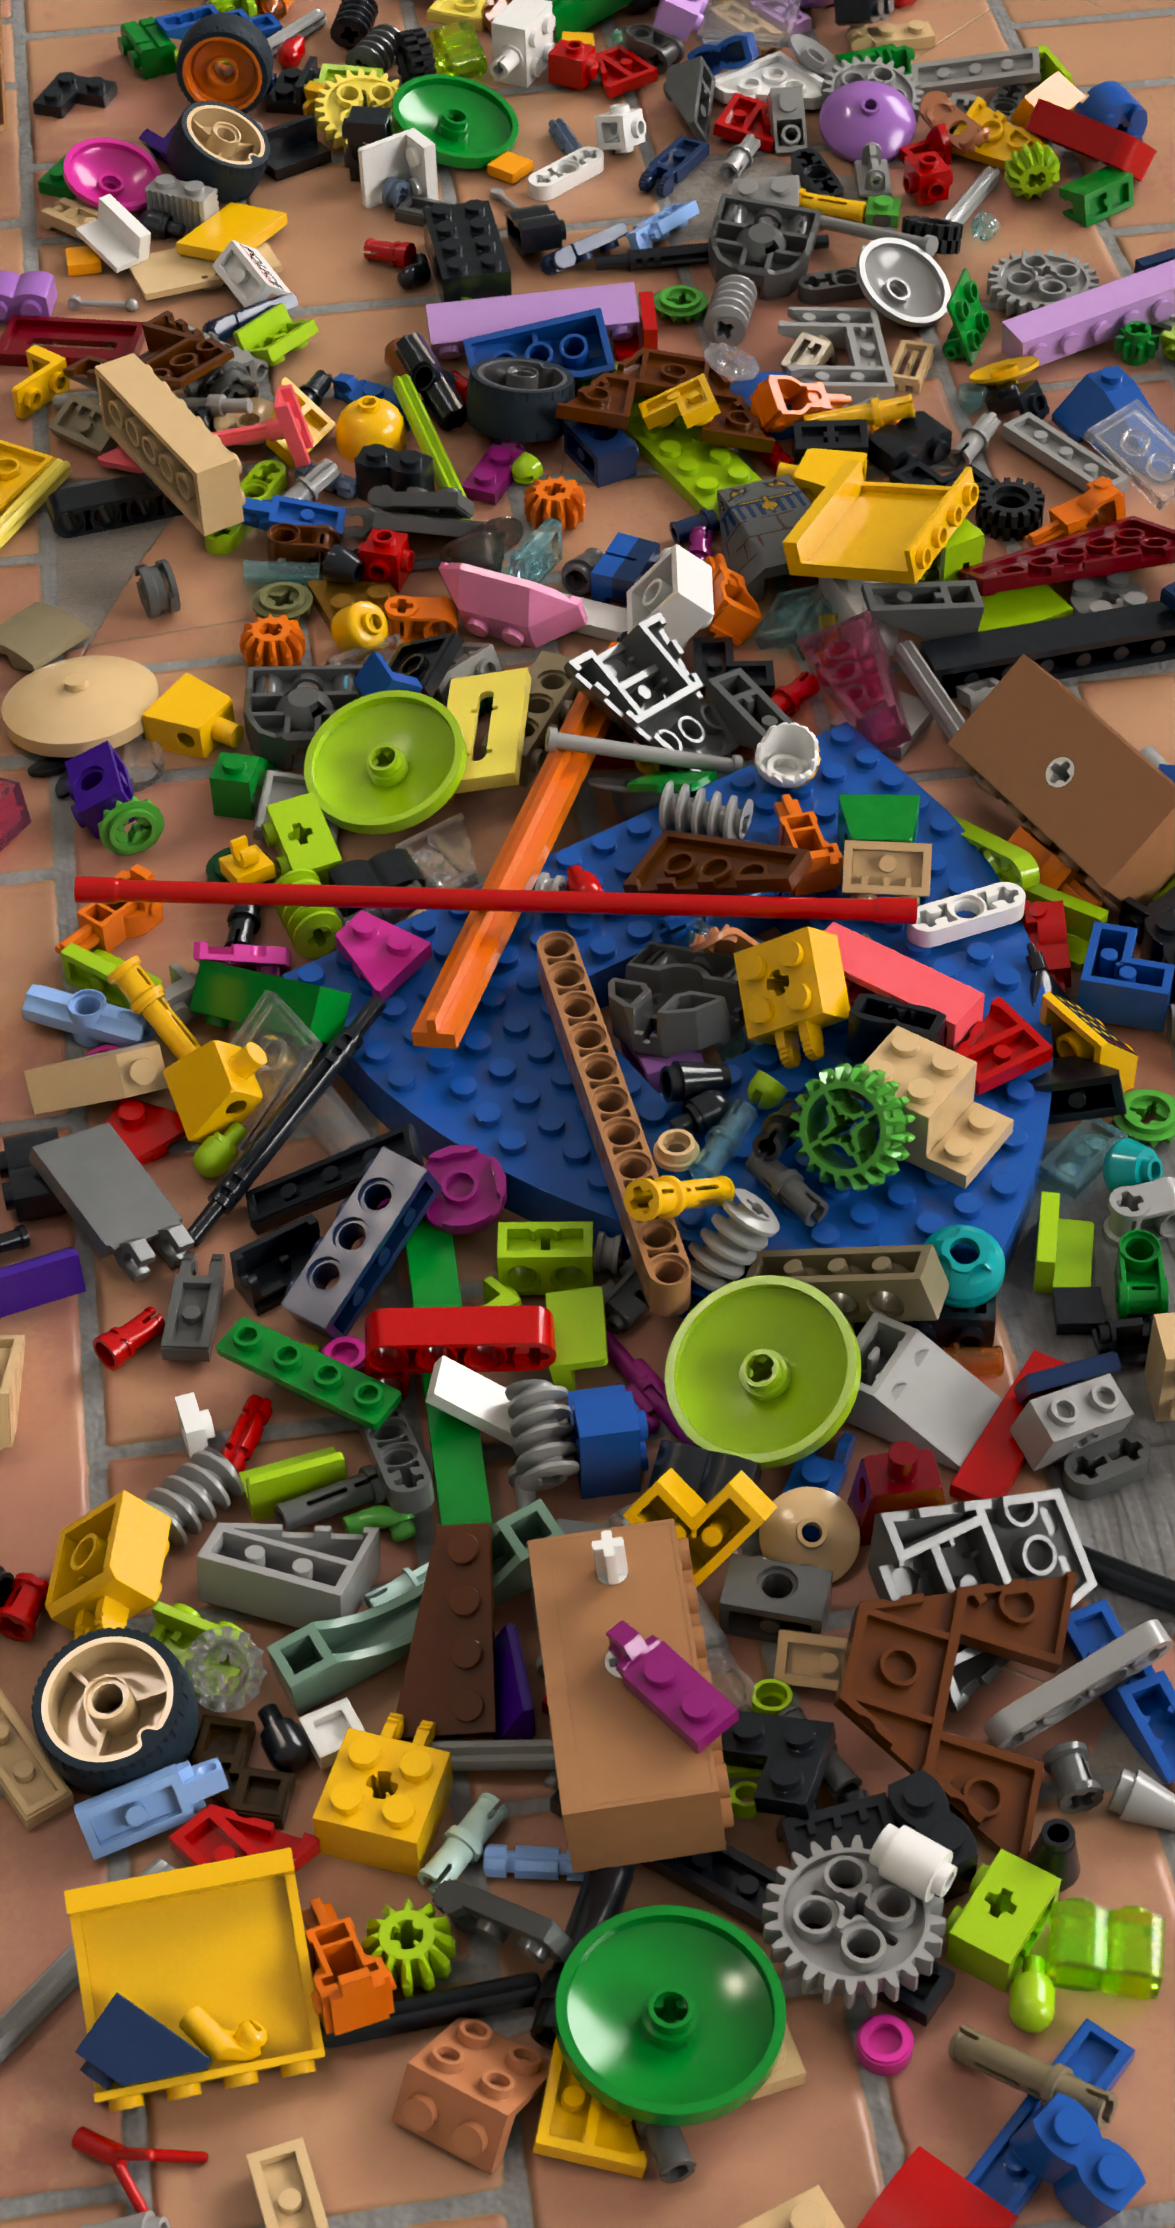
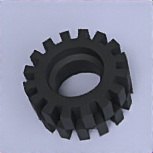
(413, 54)
(947, 232)
(1009, 509)

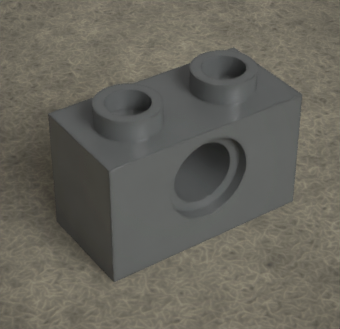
(749, 1605)

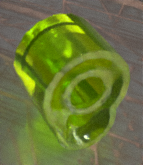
(457, 50)

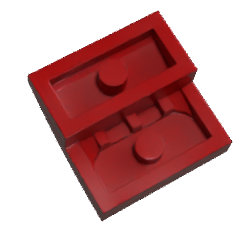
(934, 2196)

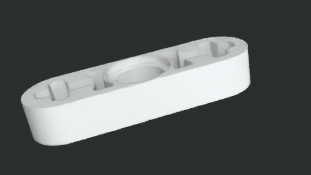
(565, 173)
(993, 904)

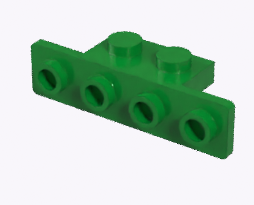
(309, 1373)

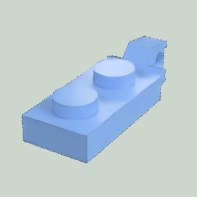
(658, 225)
(148, 1805)

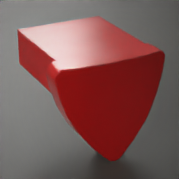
(936, 140)

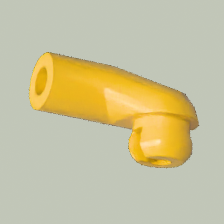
(221, 2043)

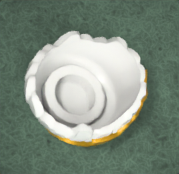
(787, 756)

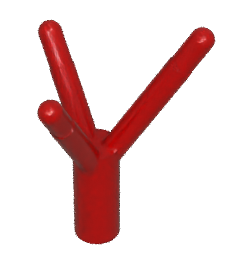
(118, 2156)

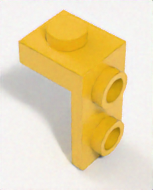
(43, 384)

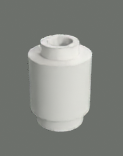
(913, 1862)

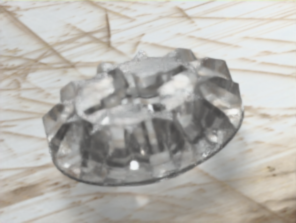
(731, 362)
(209, 1684)

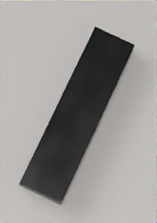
(324, 1181)

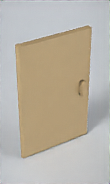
(171, 273)

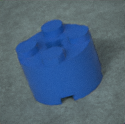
(1114, 107)

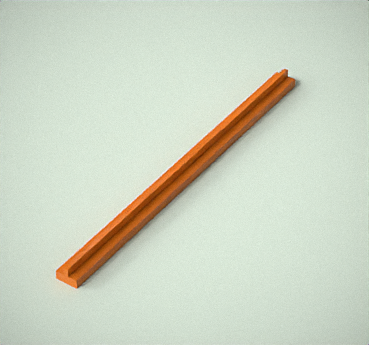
(515, 868)

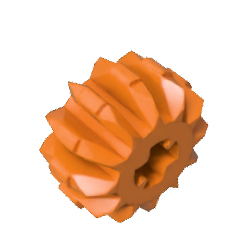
(557, 500)
(272, 642)

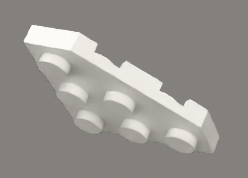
(769, 72)

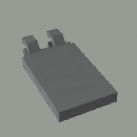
(379, 519)
(112, 1199)

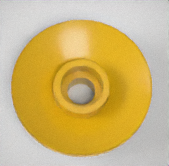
(1004, 371)

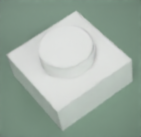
(194, 1424)
(327, 1728)

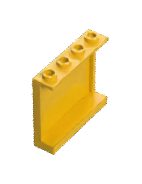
(877, 527)
(206, 1938)

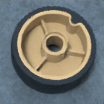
(219, 149)
(146, 1732)

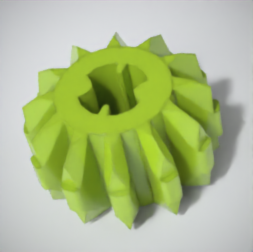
(1032, 170)
(413, 1929)

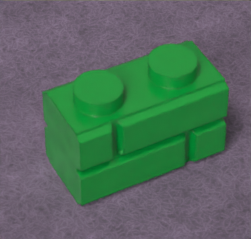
(147, 48)

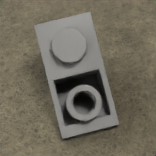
(787, 119)

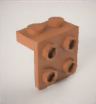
(468, 2090)

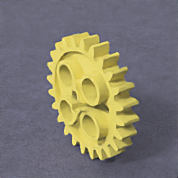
(338, 98)

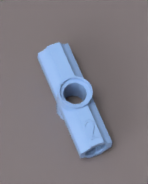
(86, 1017)

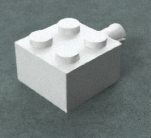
(522, 41)
(679, 589)

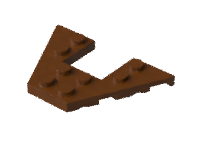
(654, 371)
(901, 1679)

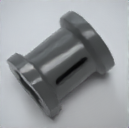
(1073, 1777)

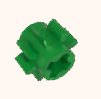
(1136, 343)

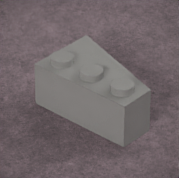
(288, 1574)

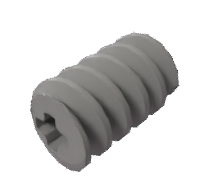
(730, 310)
(703, 817)
(734, 1242)
(540, 1434)
(194, 1491)

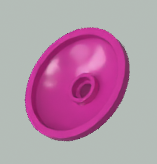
(109, 167)

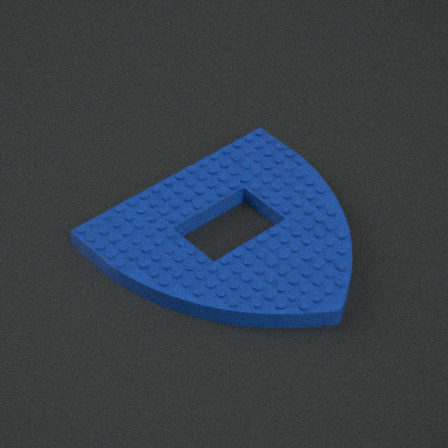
(517, 1099)

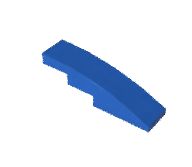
(178, 23)
(1140, 1704)

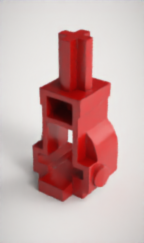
(1047, 930)

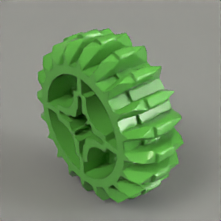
(832, 1096)

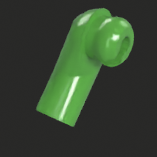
(381, 1516)

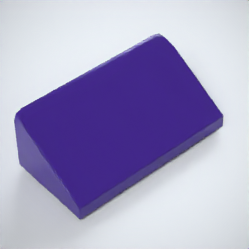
(513, 1690)

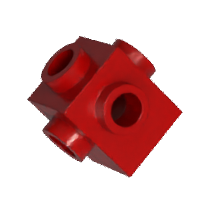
(927, 178)
(386, 557)

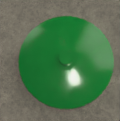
(459, 116)
(670, 2015)

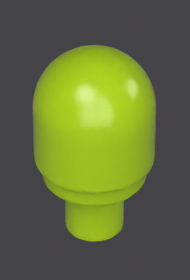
(219, 1151)
(1032, 1996)

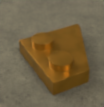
(333, 597)

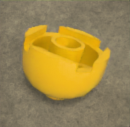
(368, 423)

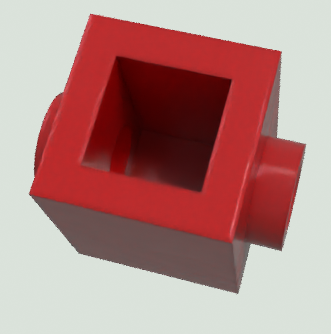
(572, 64)

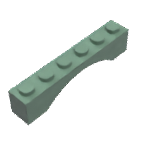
(346, 1650)

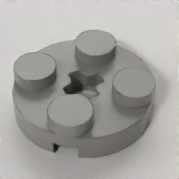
(1100, 593)

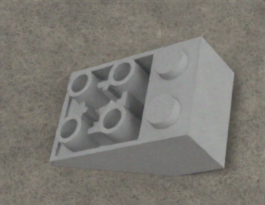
(918, 1393)

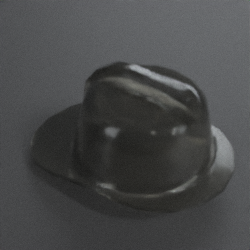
(485, 544)

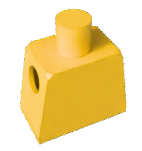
(818, 468)
(192, 719)
(215, 1087)

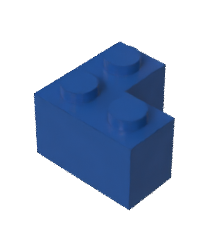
(1122, 987)
(608, 1440)

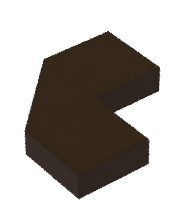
(251, 1790)

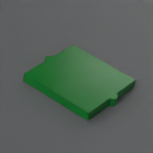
(656, 780)

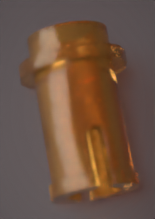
(978, 1360)

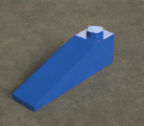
(571, 341)
(1095, 399)

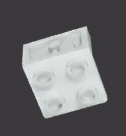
(403, 156)

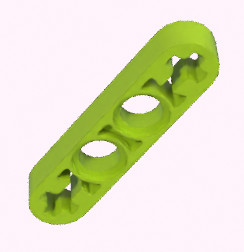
(252, 485)
(1007, 860)

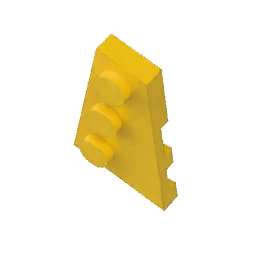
(1001, 139)

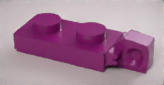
(493, 472)
(670, 1687)

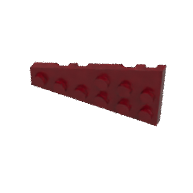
(1090, 553)

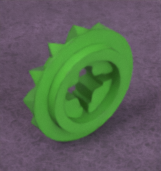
(670, 300)
(140, 836)
(1141, 1104)

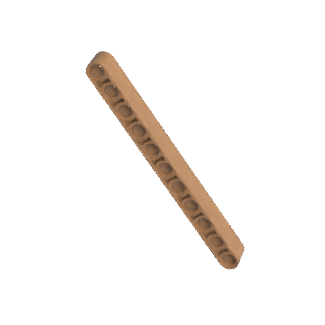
(611, 1120)

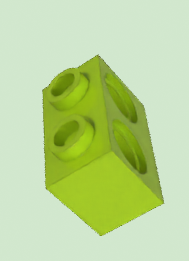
(545, 1256)

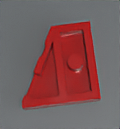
(623, 71)

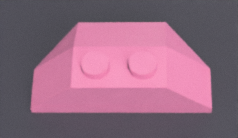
(510, 606)

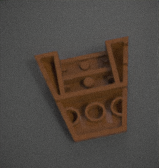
(173, 353)

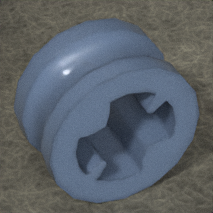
(395, 192)

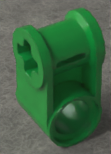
(1140, 1276)

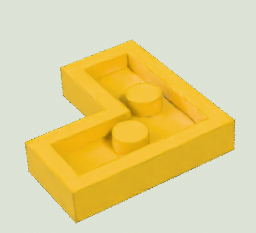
(690, 399)

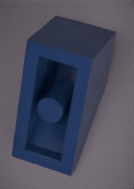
(135, 2048)

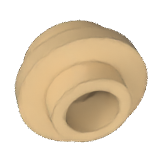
(675, 1150)

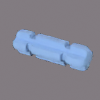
(529, 1862)

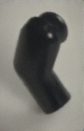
(416, 273)

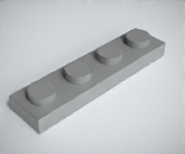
(978, 71)
(1060, 452)

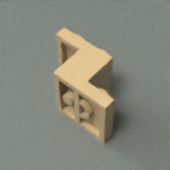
(950, 1129)

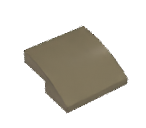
(39, 635)

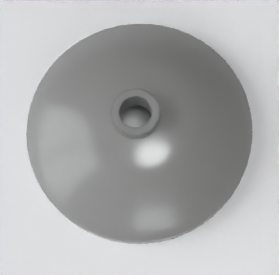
(902, 282)

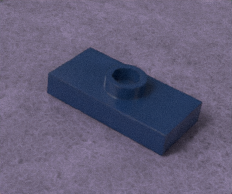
(1065, 1376)

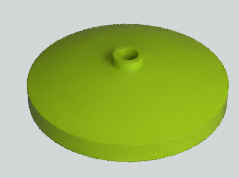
(385, 762)
(740, 1339)

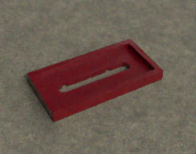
(23, 331)

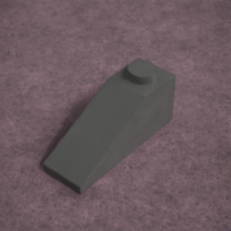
(691, 90)
(927, 608)
(744, 707)

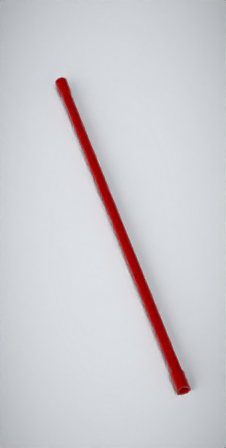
(114, 890)

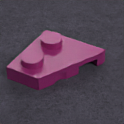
(381, 952)
(260, 958)

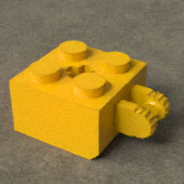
(792, 991)
(108, 1565)
(385, 1798)

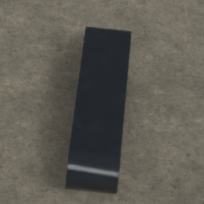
(117, 502)

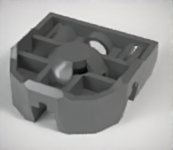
(743, 237)
(277, 715)
(677, 999)

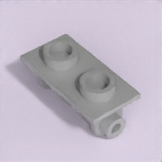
(872, 172)

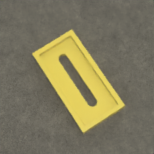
(506, 729)

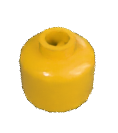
(359, 626)

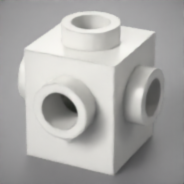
(620, 128)

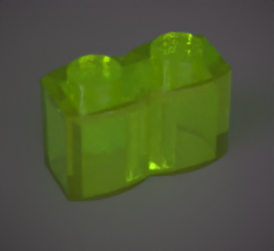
(1105, 1949)

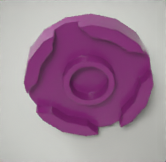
(470, 1191)

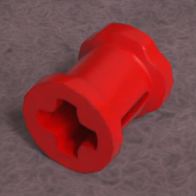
(23, 1607)

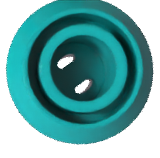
(1130, 1164)

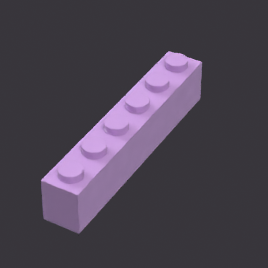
(1091, 316)
(465, 319)

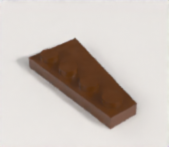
(716, 866)
(453, 1646)

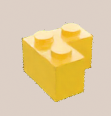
(711, 1528)

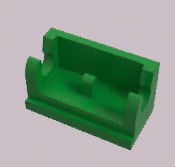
(1098, 195)

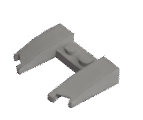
(847, 329)

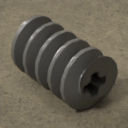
(374, 49)

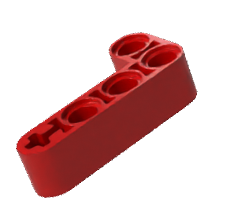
(1090, 138)
(475, 1336)

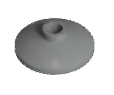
(812, 54)

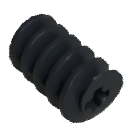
(353, 22)

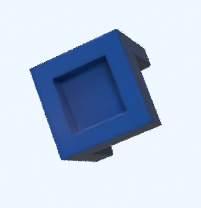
(378, 677)

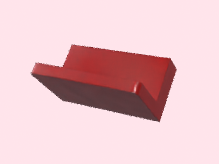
(647, 333)

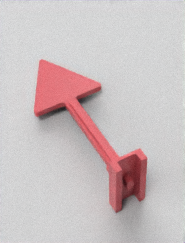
(288, 425)

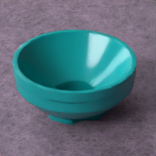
(972, 1282)

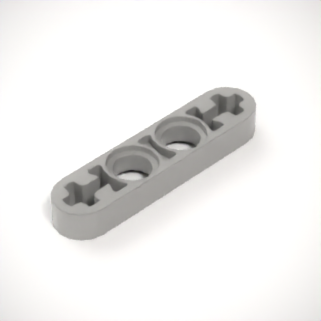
(1078, 1685)

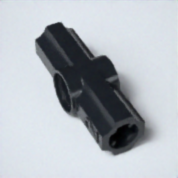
(432, 381)

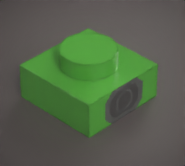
(883, 211)

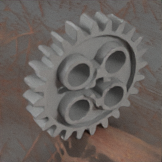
(873, 72)
(1037, 280)
(851, 1924)

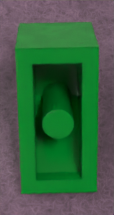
(238, 784)

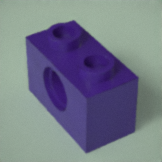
(96, 784)

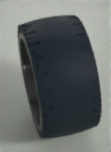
(518, 398)

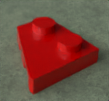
(743, 117)
(1003, 1047)
(146, 1128)
(223, 1835)

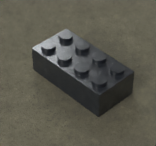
(466, 251)

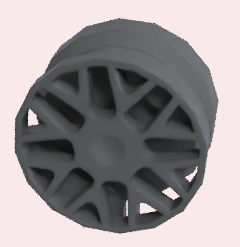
(233, 383)
(157, 588)

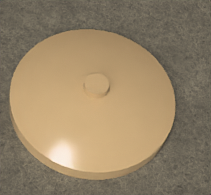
(79, 705)

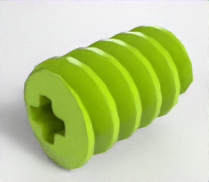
(308, 927)

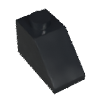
(1081, 1090)

